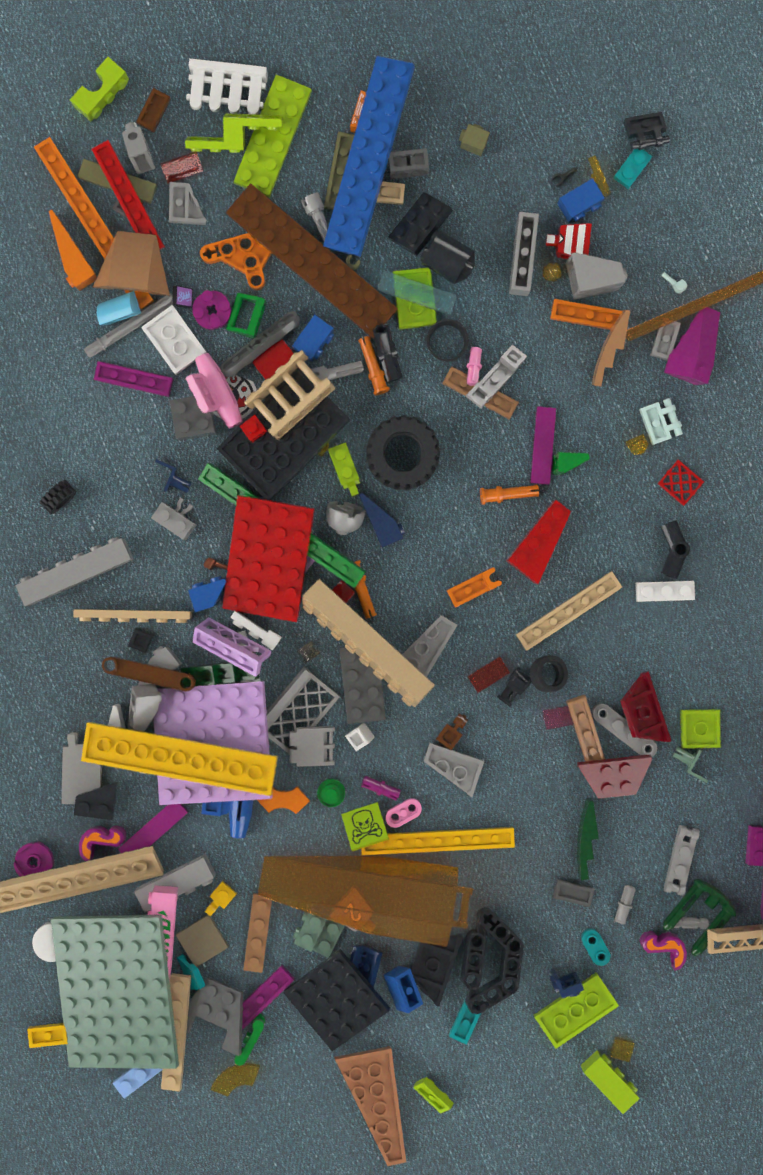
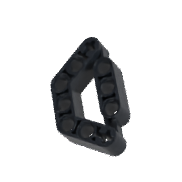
(505, 973)

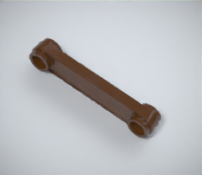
(148, 673)

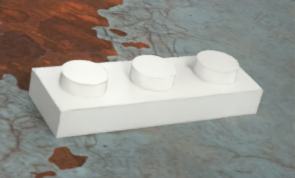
(665, 591)

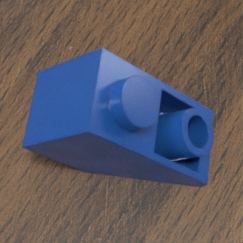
(207, 595)

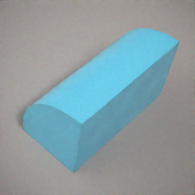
(118, 309)

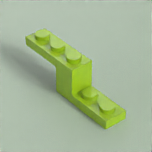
(234, 132)

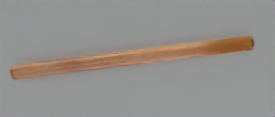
(694, 306)

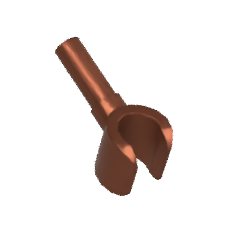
(210, 563)

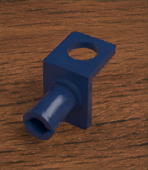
(174, 480)

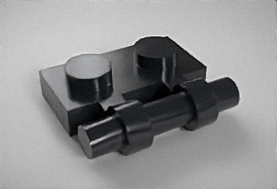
(646, 125)

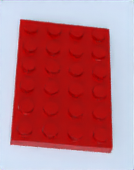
(268, 558)

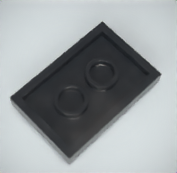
(420, 223)

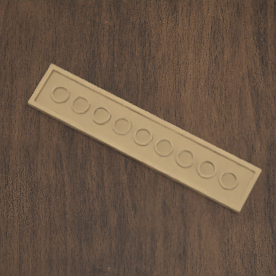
(79, 879)

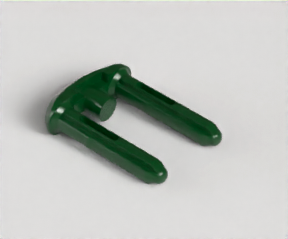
(715, 897)

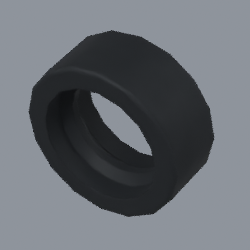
(560, 669)

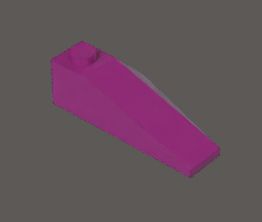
(695, 353)

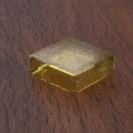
(622, 1049)

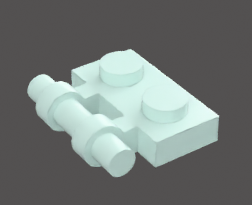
(655, 422)

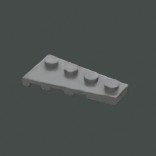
(429, 645)

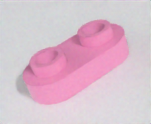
(404, 813)

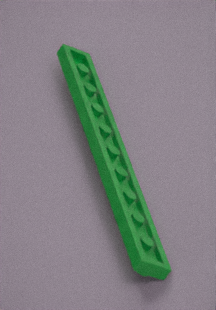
(318, 550)

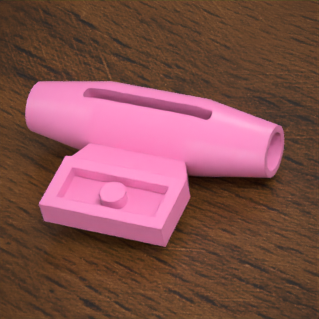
(214, 391)

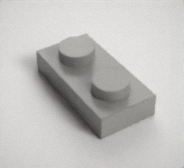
(665, 340)

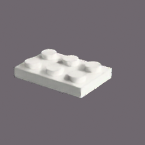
(173, 339)

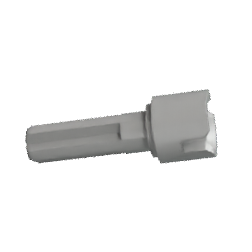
(314, 206)
(339, 371)

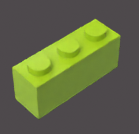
(610, 1081)

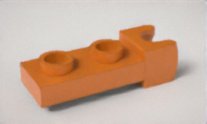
(472, 588)

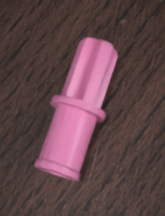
(474, 366)

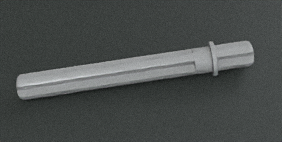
(128, 326)

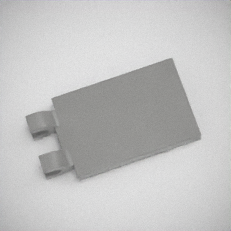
(76, 774)

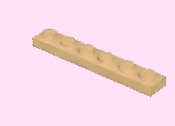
(568, 610)
(125, 615)
(180, 995)

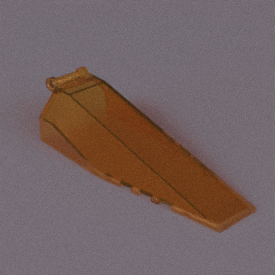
(370, 894)

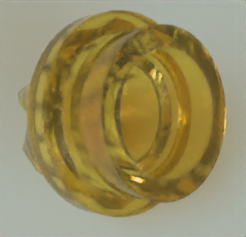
(552, 272)

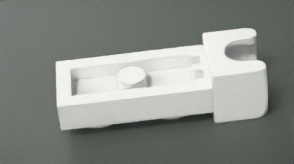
(269, 638)

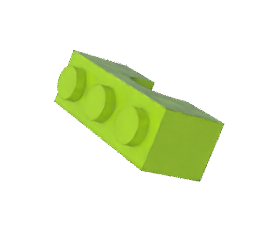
(92, 103)

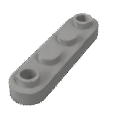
(619, 727)

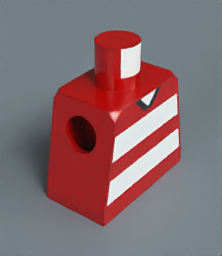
(570, 239)

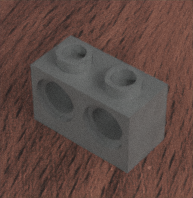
(408, 163)

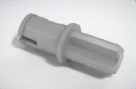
(625, 904)

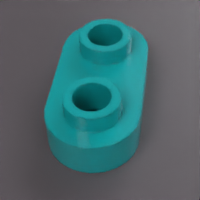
(596, 947)

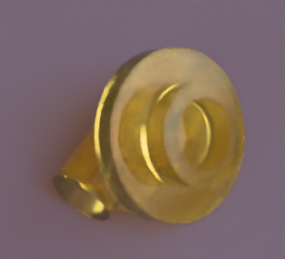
(637, 444)

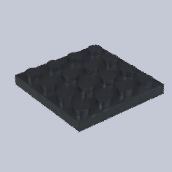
(336, 1000)

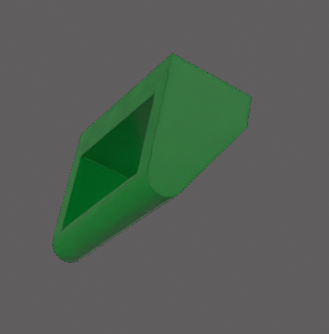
(256, 318)
(566, 461)

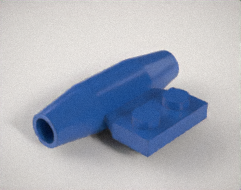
(239, 814)

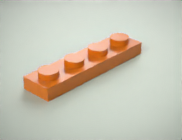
(584, 314)

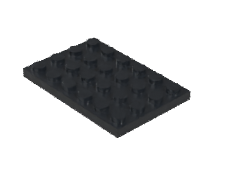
(272, 462)

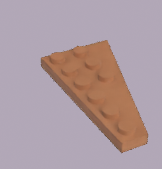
(374, 1088)

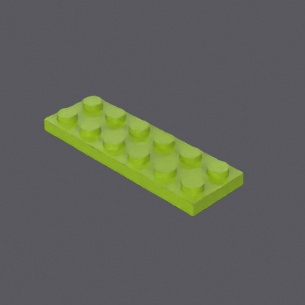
(270, 147)

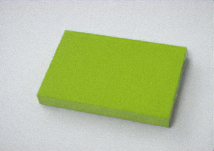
(412, 314)

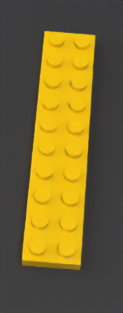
(179, 758)

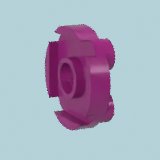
(210, 299)
(35, 850)

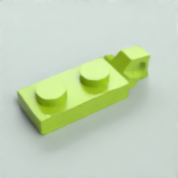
(345, 468)

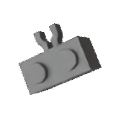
(173, 520)

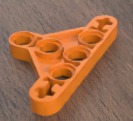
(239, 255)

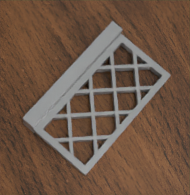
(288, 695)

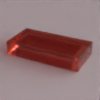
(181, 167)
(488, 674)

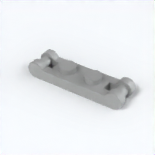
(681, 860)

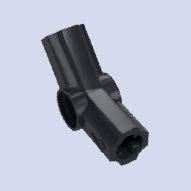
(387, 353)
(674, 561)

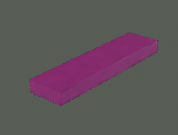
(133, 379)
(543, 445)
(155, 828)
(265, 994)

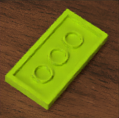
(572, 1015)

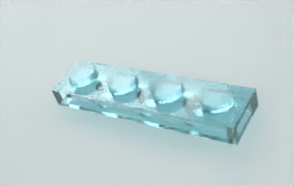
(417, 292)

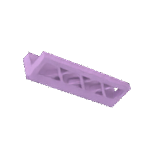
(228, 648)

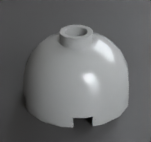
(344, 517)

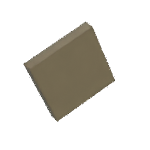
(202, 940)

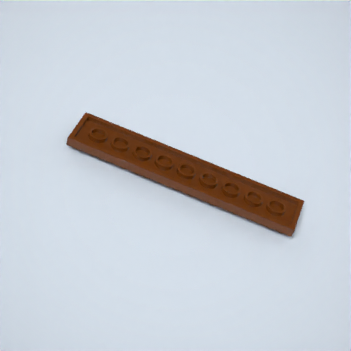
(311, 260)

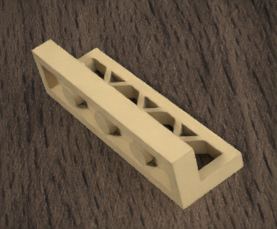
(735, 933)

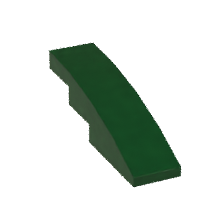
(216, 673)
(586, 833)

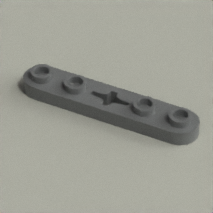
(260, 343)

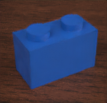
(580, 201)
(314, 338)
(403, 989)

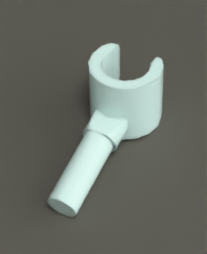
(677, 286)

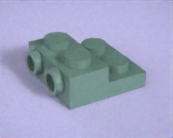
(317, 934)

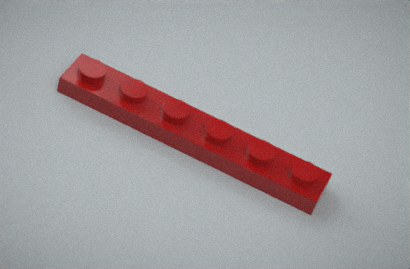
(124, 190)

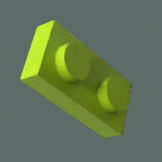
(433, 1095)

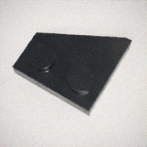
(97, 803)

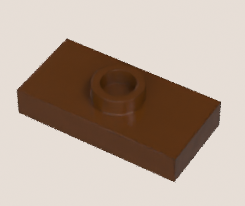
(153, 110)

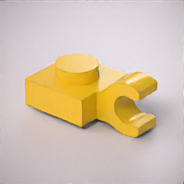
(221, 896)

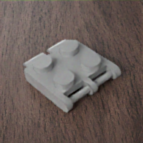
(311, 746)

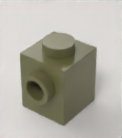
(474, 139)

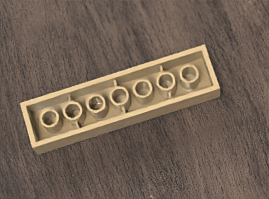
(366, 643)

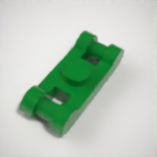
(250, 1040)

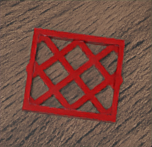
(669, 473)

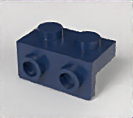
(366, 961)
(567, 985)

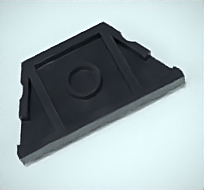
(433, 967)

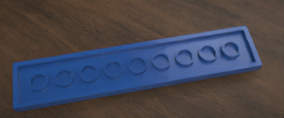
(369, 155)

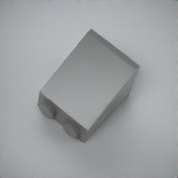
(594, 275)

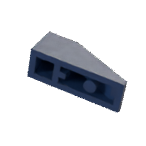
(384, 525)

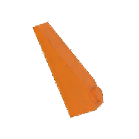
(74, 263)

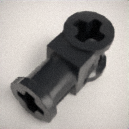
(514, 686)

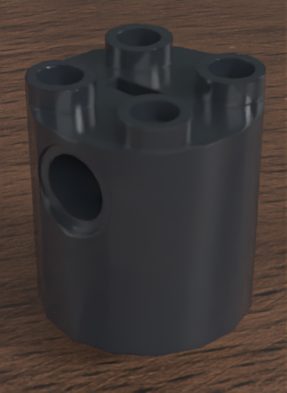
(448, 257)

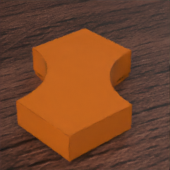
(292, 800)

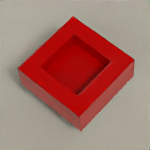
(253, 428)

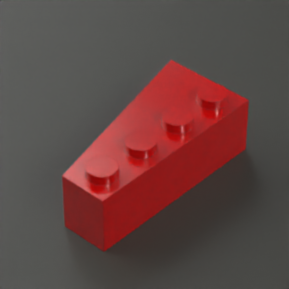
(539, 543)

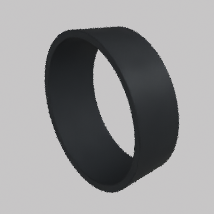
(449, 322)

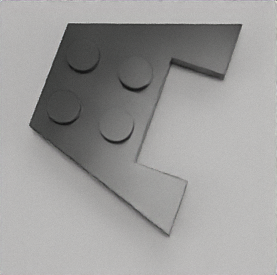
(222, 1007)

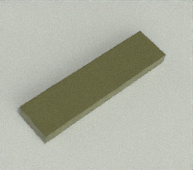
(340, 158)
(92, 173)

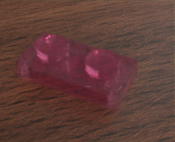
(557, 717)

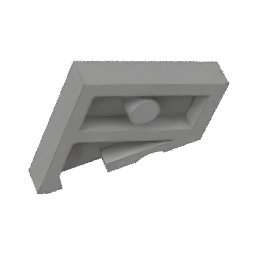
(183, 205)

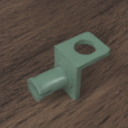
(690, 760)

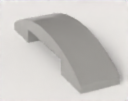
(496, 377)

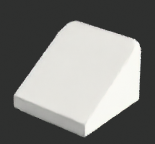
(360, 736)

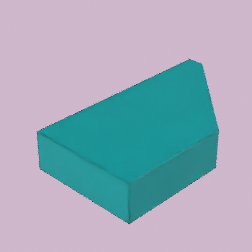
(196, 979)

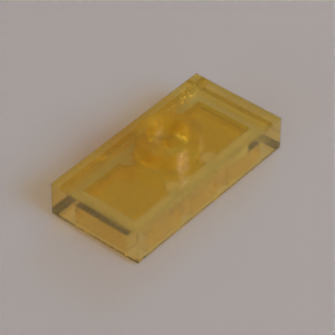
(598, 176)

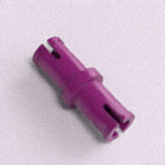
(380, 788)

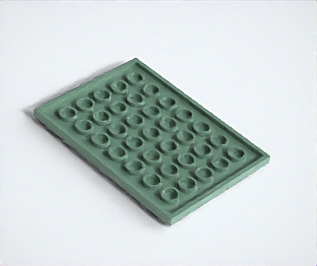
(115, 991)

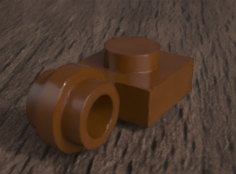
(450, 735)

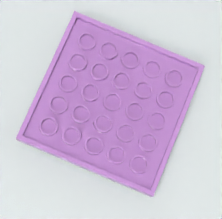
(218, 716)

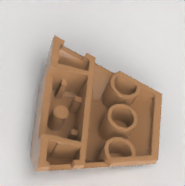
(133, 265)

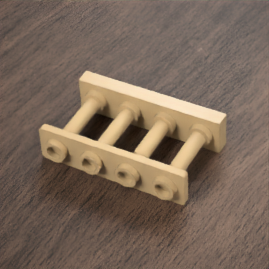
(307, 400)

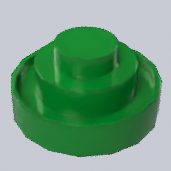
(331, 792)

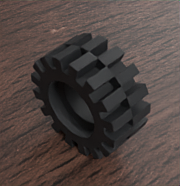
(58, 497)

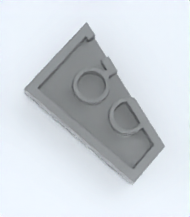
(455, 766)

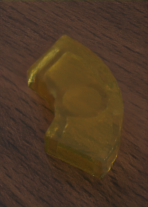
(234, 1077)

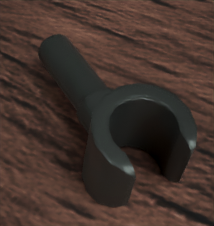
(563, 176)

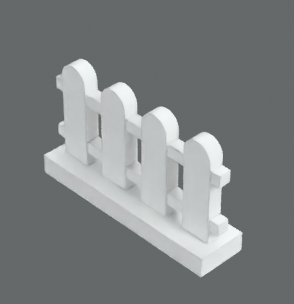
(235, 79)

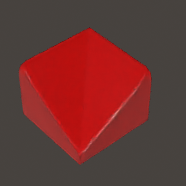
(343, 591)

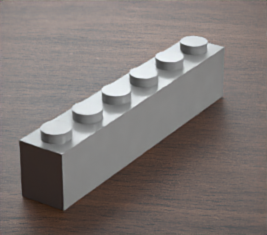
(74, 572)

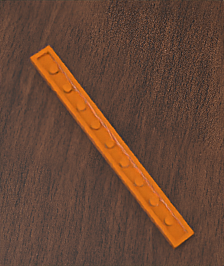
(81, 204)

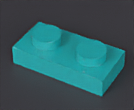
(632, 167)
(464, 1024)

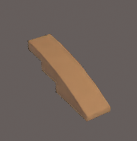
(614, 341)

